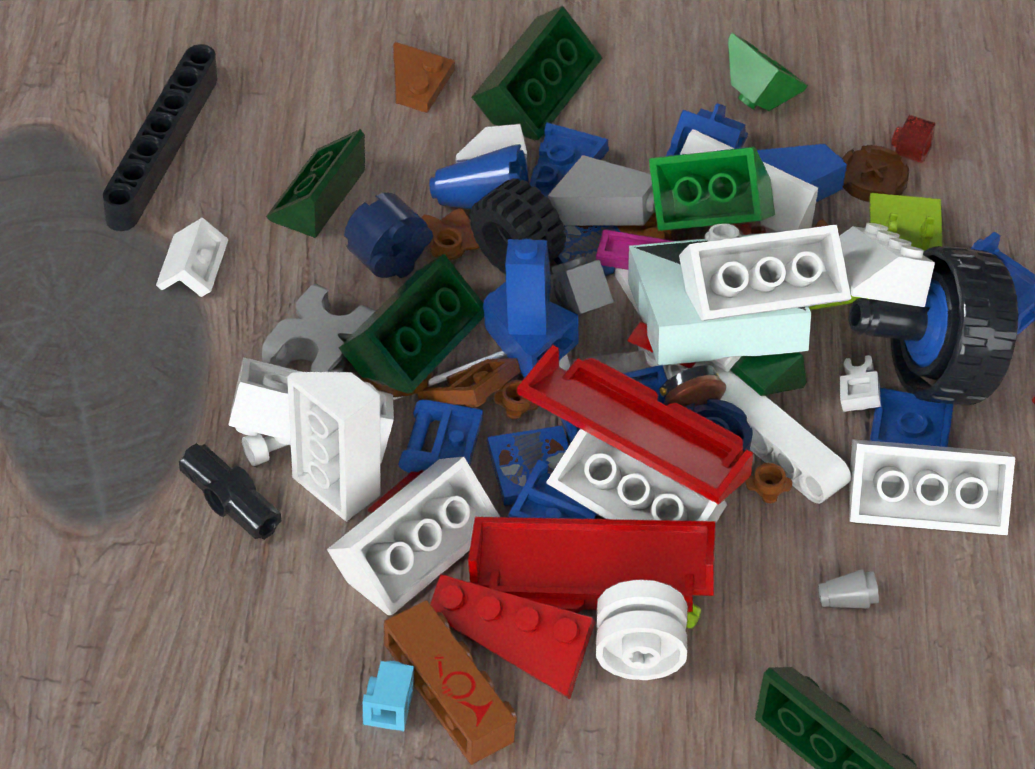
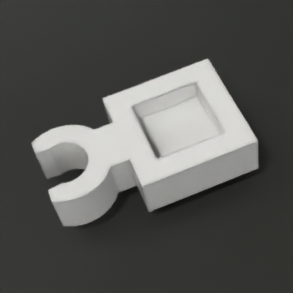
(859, 386)

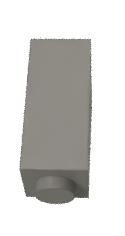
(603, 195)

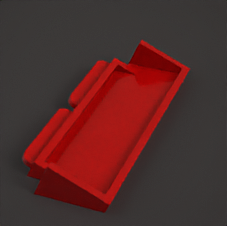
(636, 423)
(578, 559)

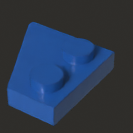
(543, 501)

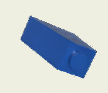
(810, 163)
(527, 286)
(529, 349)

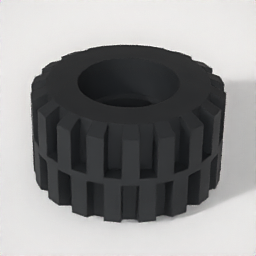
(518, 213)

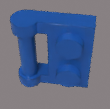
(455, 436)

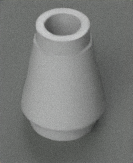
(850, 591)

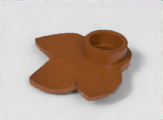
(451, 234)

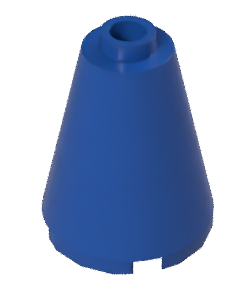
(474, 178)

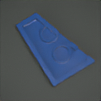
(560, 152)

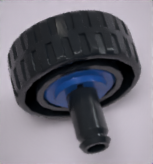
(960, 334)

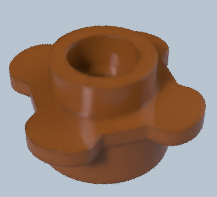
(512, 402)
(769, 482)

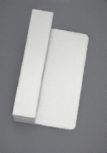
(194, 257)

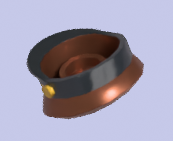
(693, 386)

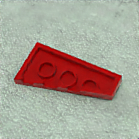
(524, 632)

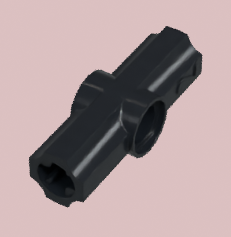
(230, 491)

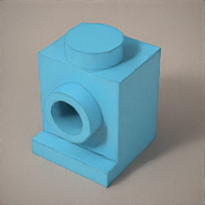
(389, 696)

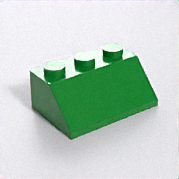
(710, 188)

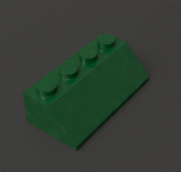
(538, 74)
(415, 327)
(819, 727)

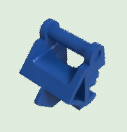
(711, 124)

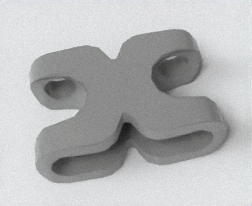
(314, 334)

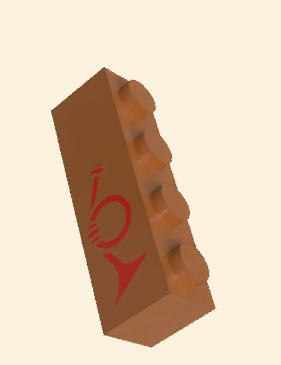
(451, 682)

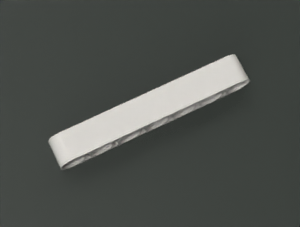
(779, 438)

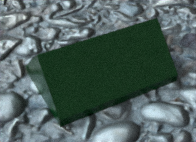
(321, 185)
(772, 372)

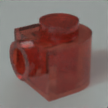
(914, 138)

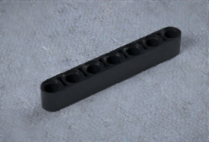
(160, 138)

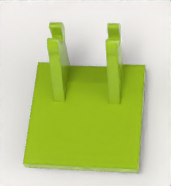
(910, 217)

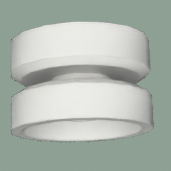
(641, 630)

